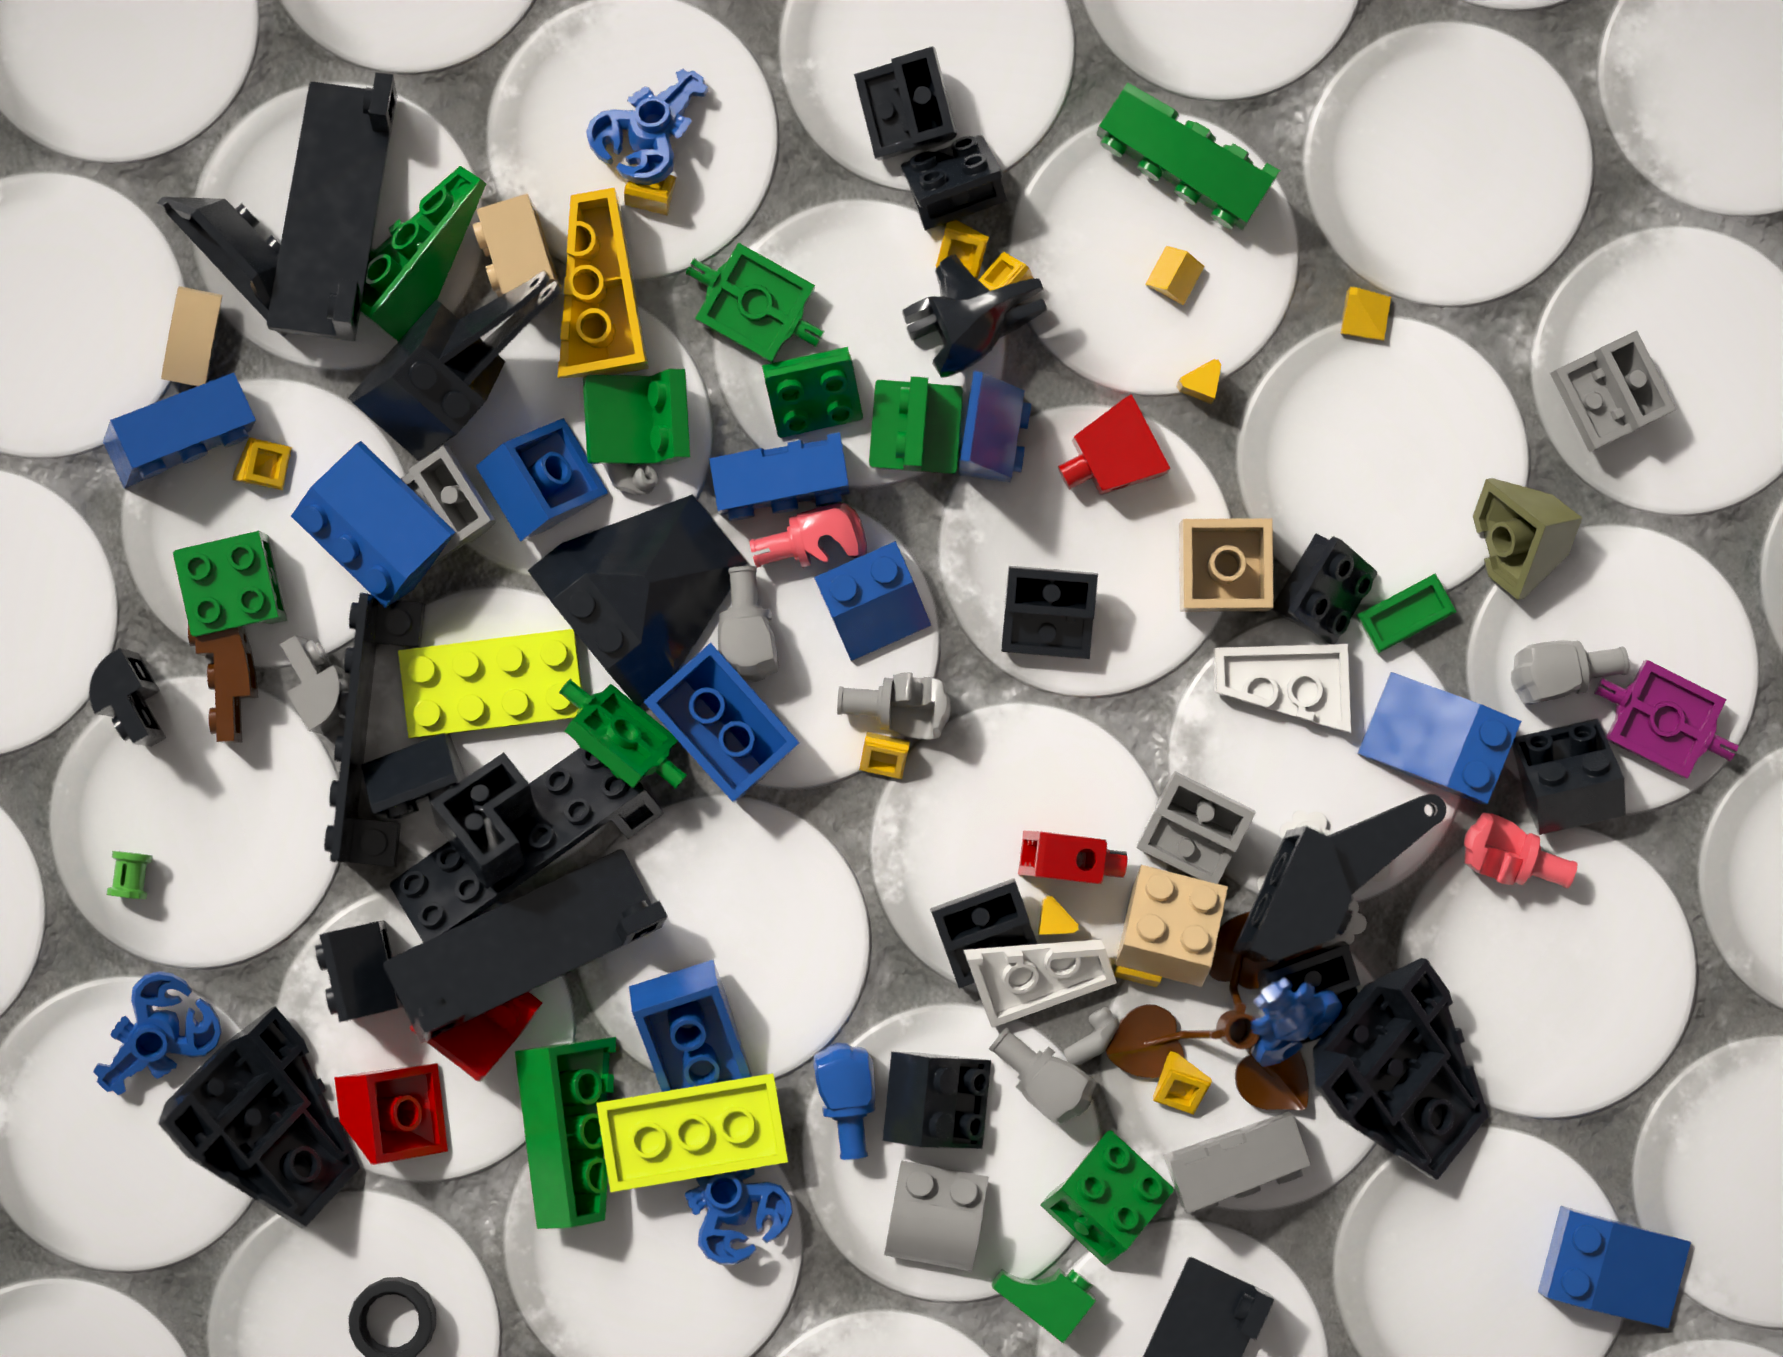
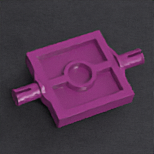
(1666, 719)

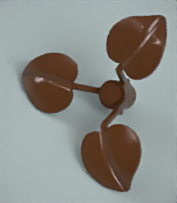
(1150, 1034)

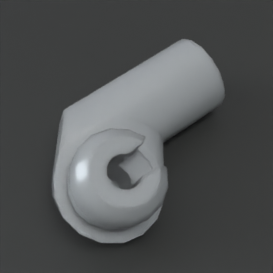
(632, 478)
(1095, 1043)

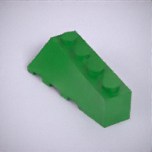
(1185, 157)
(563, 1129)

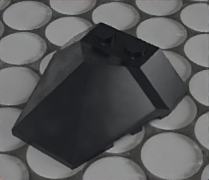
(642, 590)
(1400, 1070)
(263, 1122)

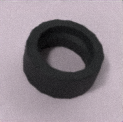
(392, 1286)

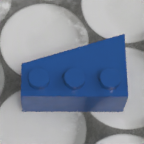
(178, 429)
(780, 477)

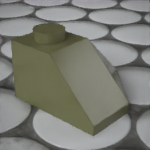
(1524, 534)

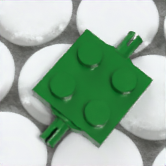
(755, 302)
(621, 735)

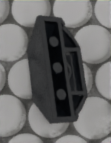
(230, 244)

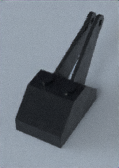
(445, 369)
(1316, 874)

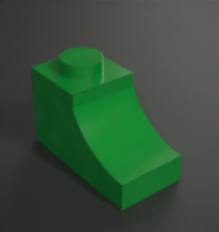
(1052, 1302)

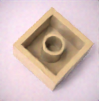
(515, 241)
(1226, 564)
(1171, 926)

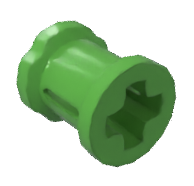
(129, 875)

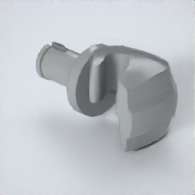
(744, 629)
(1562, 667)
(902, 704)
(1046, 1081)

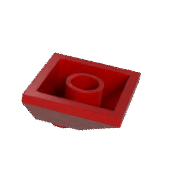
(393, 1112)

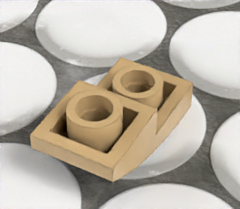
(191, 336)

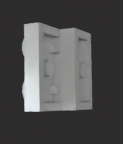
(1613, 391)
(451, 494)
(321, 688)
(1195, 828)
(936, 1216)

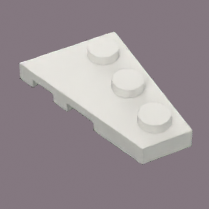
(1292, 680)
(1037, 976)

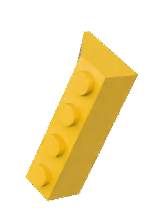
(600, 302)

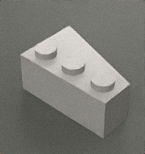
(1237, 1162)

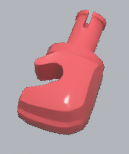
(804, 532)
(1511, 856)

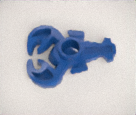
(648, 129)
(1290, 1020)
(157, 1032)
(730, 1203)

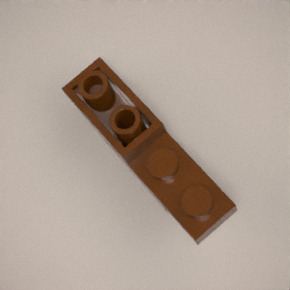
(231, 678)

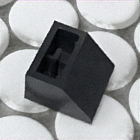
(412, 776)
(1569, 776)
(356, 970)
(936, 1100)

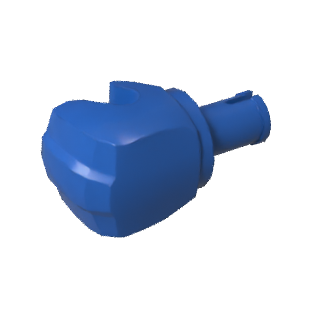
(849, 1093)

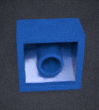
(541, 478)
(873, 601)

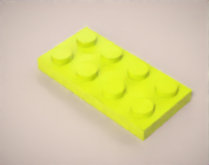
(488, 683)
(692, 1132)

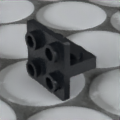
(954, 181)
(1325, 588)

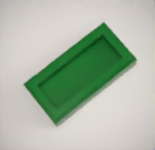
(1406, 613)

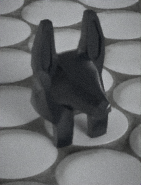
(970, 315)

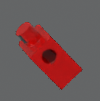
(1115, 451)
(1055, 857)

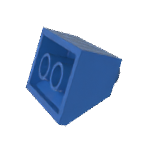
(373, 524)
(722, 723)

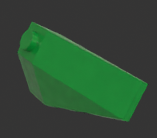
(416, 259)

